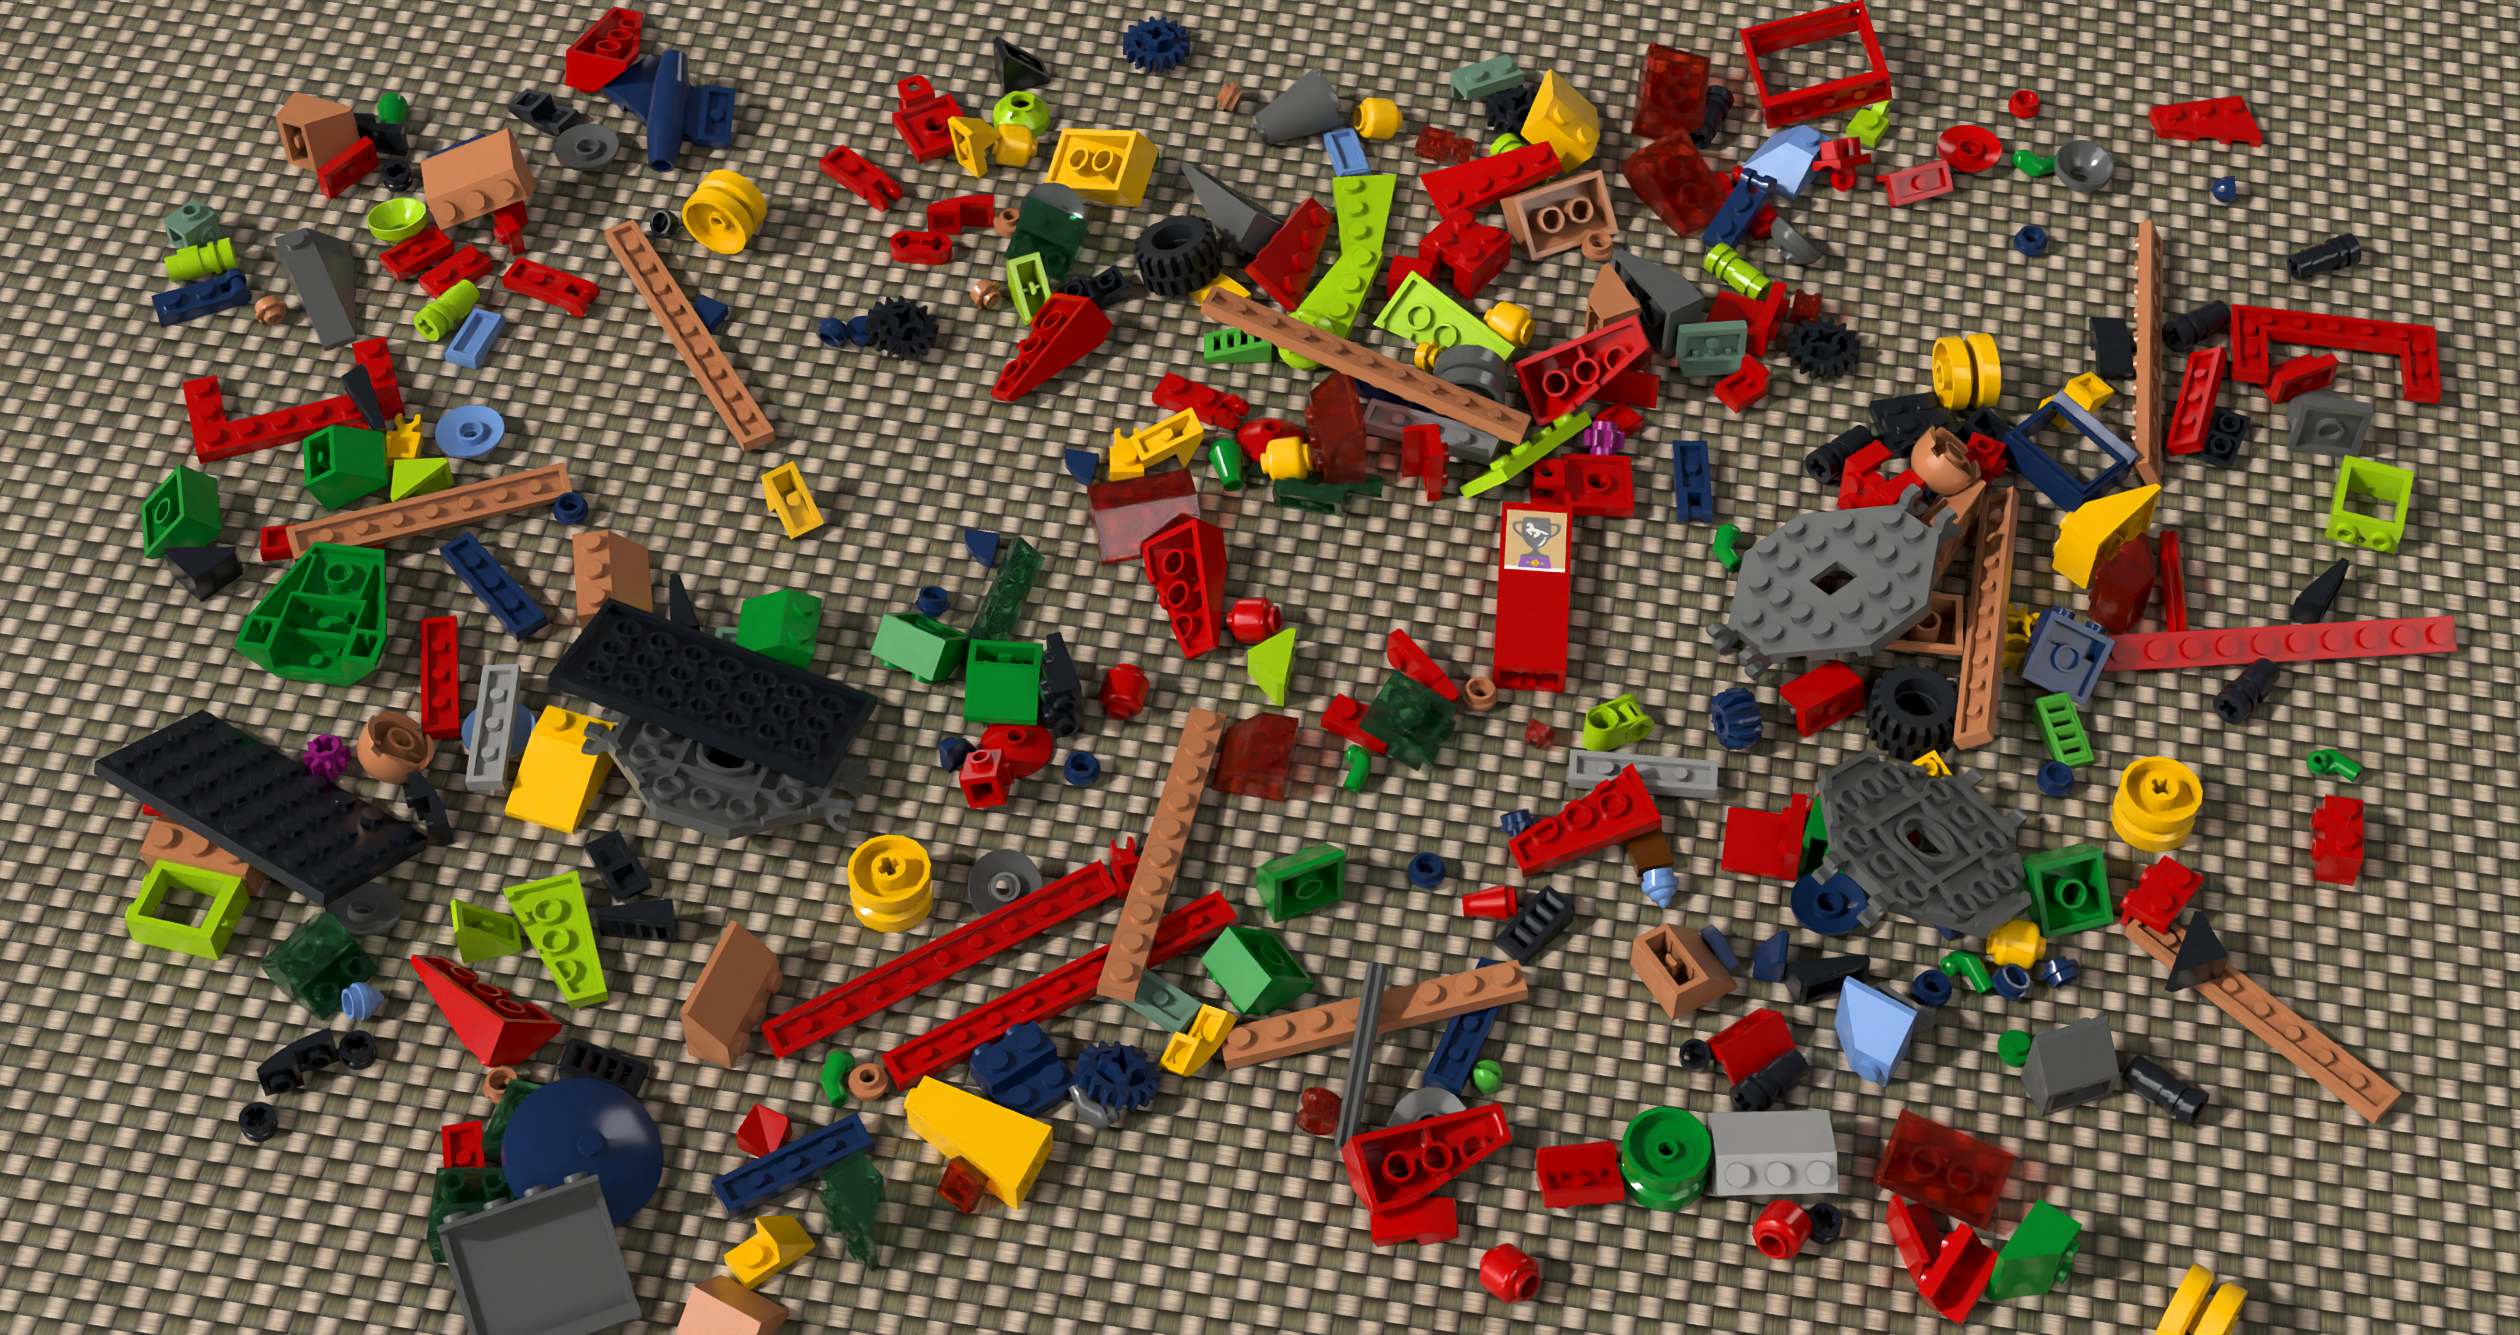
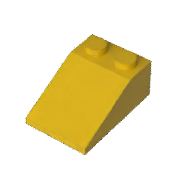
(1563, 120)
(1104, 165)
(2100, 530)
(554, 776)

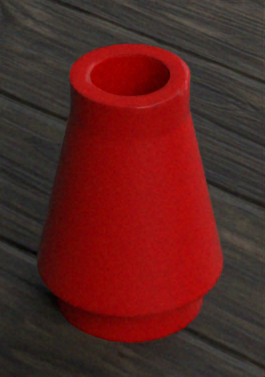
(1491, 903)

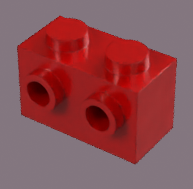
(2337, 839)

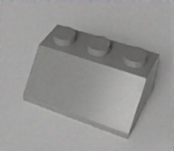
(1772, 1153)

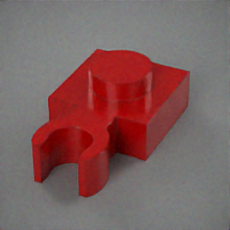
(1123, 866)

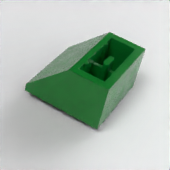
(344, 464)
(1003, 682)

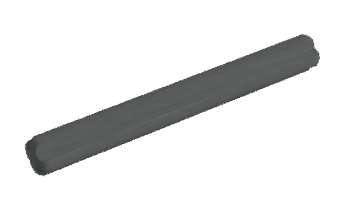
(1361, 1053)

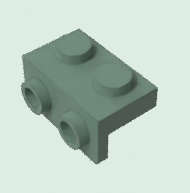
(1485, 78)
(1710, 348)

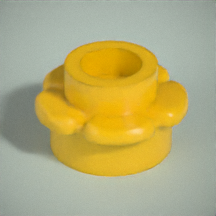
(1426, 355)

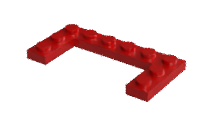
(2414, 343)
(223, 439)

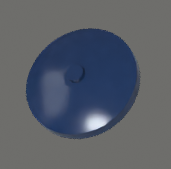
(587, 1128)

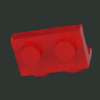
(1424, 456)
(2161, 895)
(1578, 1174)
(1958, 1275)

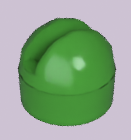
(1487, 1077)

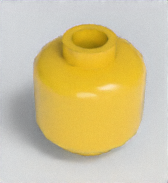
(1377, 118)
(1014, 145)
(1511, 323)
(1287, 458)
(2017, 944)

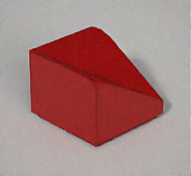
(763, 1131)

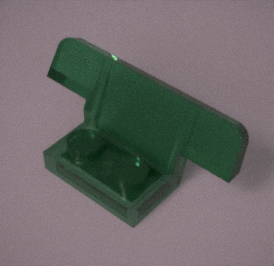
(1314, 494)

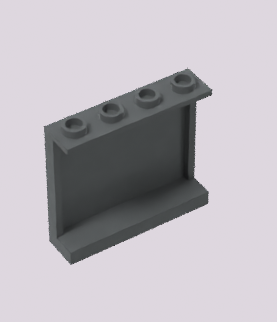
(540, 1263)

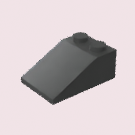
(1663, 297)

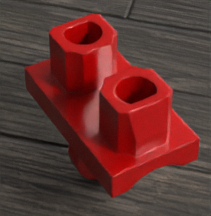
(1842, 157)

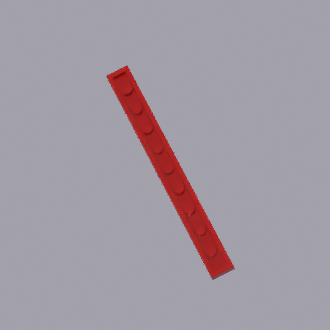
(2281, 644)
(938, 960)
(1047, 995)

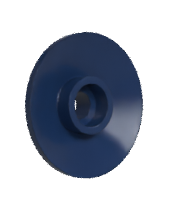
(1839, 895)

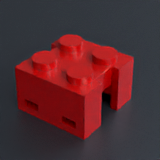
(1470, 248)
(1865, 487)

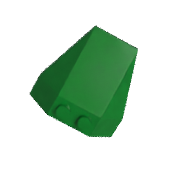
(322, 617)

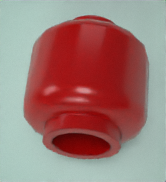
(1254, 620)
(1123, 691)
(1782, 1230)
(1509, 1273)

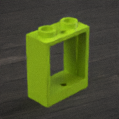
(2375, 481)
(218, 925)

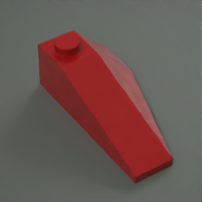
(604, 50)
(1061, 335)
(1577, 369)
(1190, 579)
(483, 1015)
(1411, 1160)

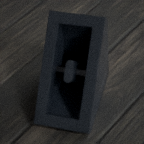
(1017, 68)
(204, 569)
(2199, 957)

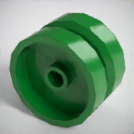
(1665, 1158)

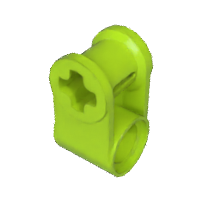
(1615, 724)

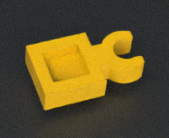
(406, 441)
(1124, 458)

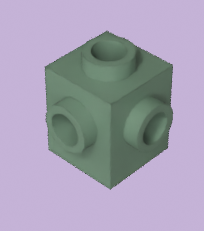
(192, 225)

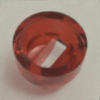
(1540, 732)

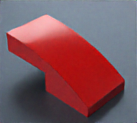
(953, 213)
(1426, 1221)

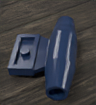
(678, 112)

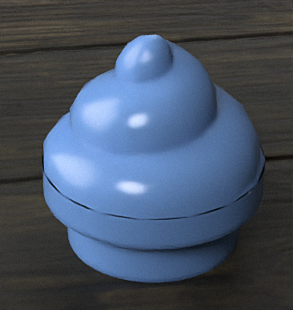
(1660, 885)
(361, 1001)

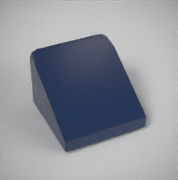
(1771, 958)

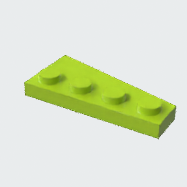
(1363, 209)
(1345, 288)
(1428, 315)
(1527, 453)
(561, 933)

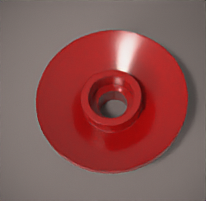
(1969, 148)
(1259, 432)
(1028, 753)

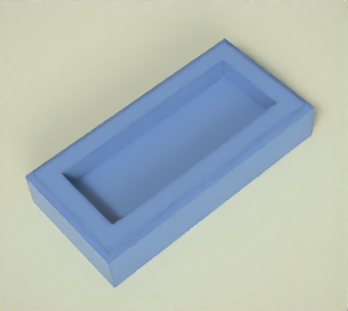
(1346, 153)
(475, 338)

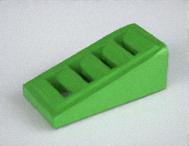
(1254, 351)
(2056, 710)

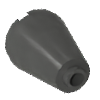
(1300, 111)

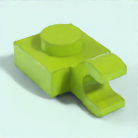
(1870, 124)

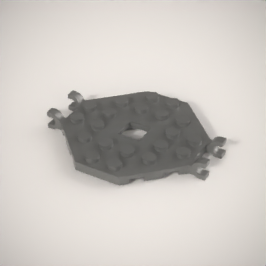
(1788, 616)
(723, 802)
(1866, 820)

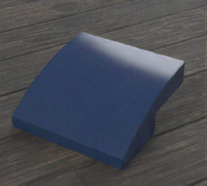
(633, 88)

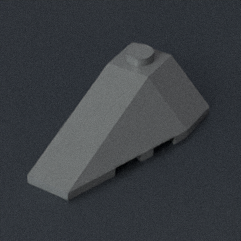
(1233, 214)
(324, 283)

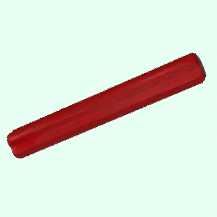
(2173, 581)

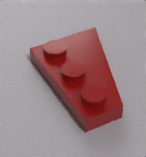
(2211, 118)

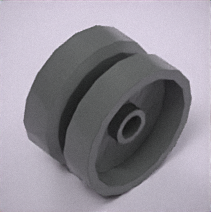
(1474, 370)

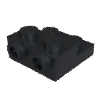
(1906, 418)
(1060, 689)

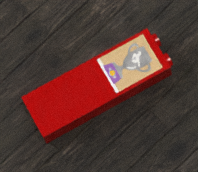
(1532, 597)

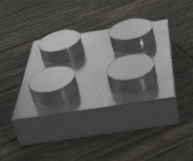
(2329, 426)

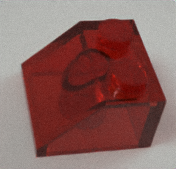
(1258, 757)

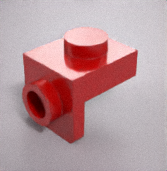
(508, 224)
(1744, 386)

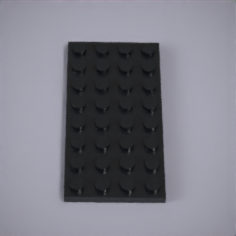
(714, 692)
(261, 807)

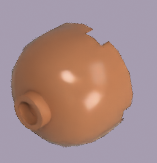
(1942, 462)
(393, 748)

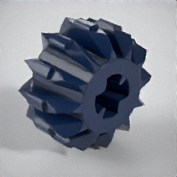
(1736, 718)

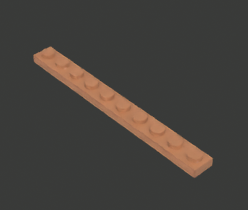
(689, 336)
(2149, 353)
(1365, 365)
(1986, 619)
(1161, 856)

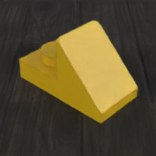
(970, 140)
(1173, 436)
(791, 499)
(774, 1247)

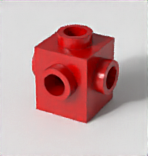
(1988, 455)
(986, 778)

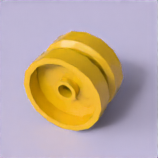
(724, 211)
(1966, 371)
(2156, 804)
(890, 883)
(2195, 1313)

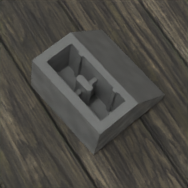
(2071, 1065)

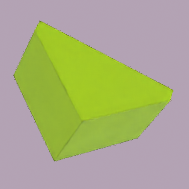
(1027, 285)
(420, 477)
(1272, 664)
(483, 932)

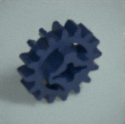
(1156, 44)
(1117, 1075)

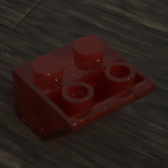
(2123, 587)

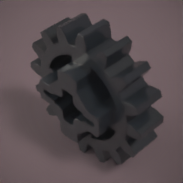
(1510, 109)
(901, 328)
(1823, 348)

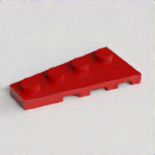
(1489, 179)
(1291, 255)
(1597, 821)

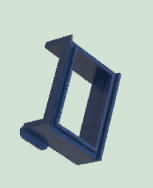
(2047, 474)

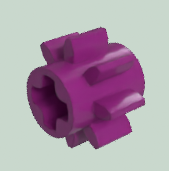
(1604, 438)
(327, 756)

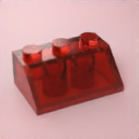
(1670, 92)
(1337, 430)
(1137, 510)
(1945, 1169)

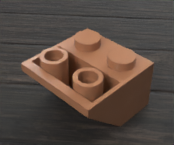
(315, 130)
(1609, 301)
(1679, 969)

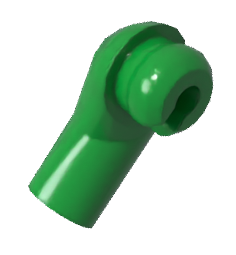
(2033, 164)
(1723, 546)
(2332, 761)
(1361, 767)
(1970, 966)
(831, 1075)

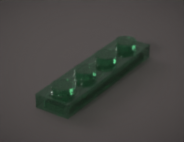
(1007, 593)

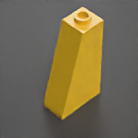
(989, 1136)

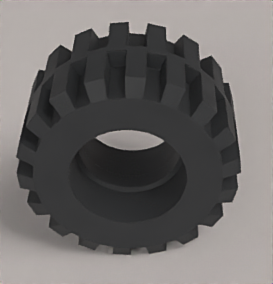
(1178, 255)
(1912, 690)

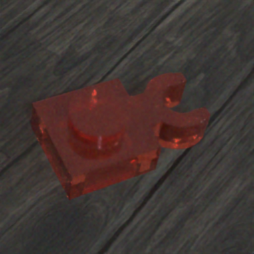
(1441, 144)

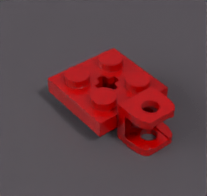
(920, 111)
(1573, 482)

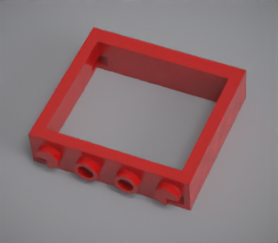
(1825, 97)

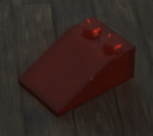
(1675, 183)

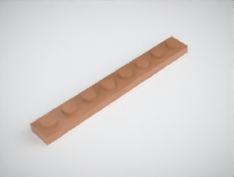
(434, 510)
(1399, 1009)
(2279, 1028)

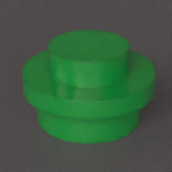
(2014, 1047)

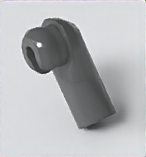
(1092, 1111)

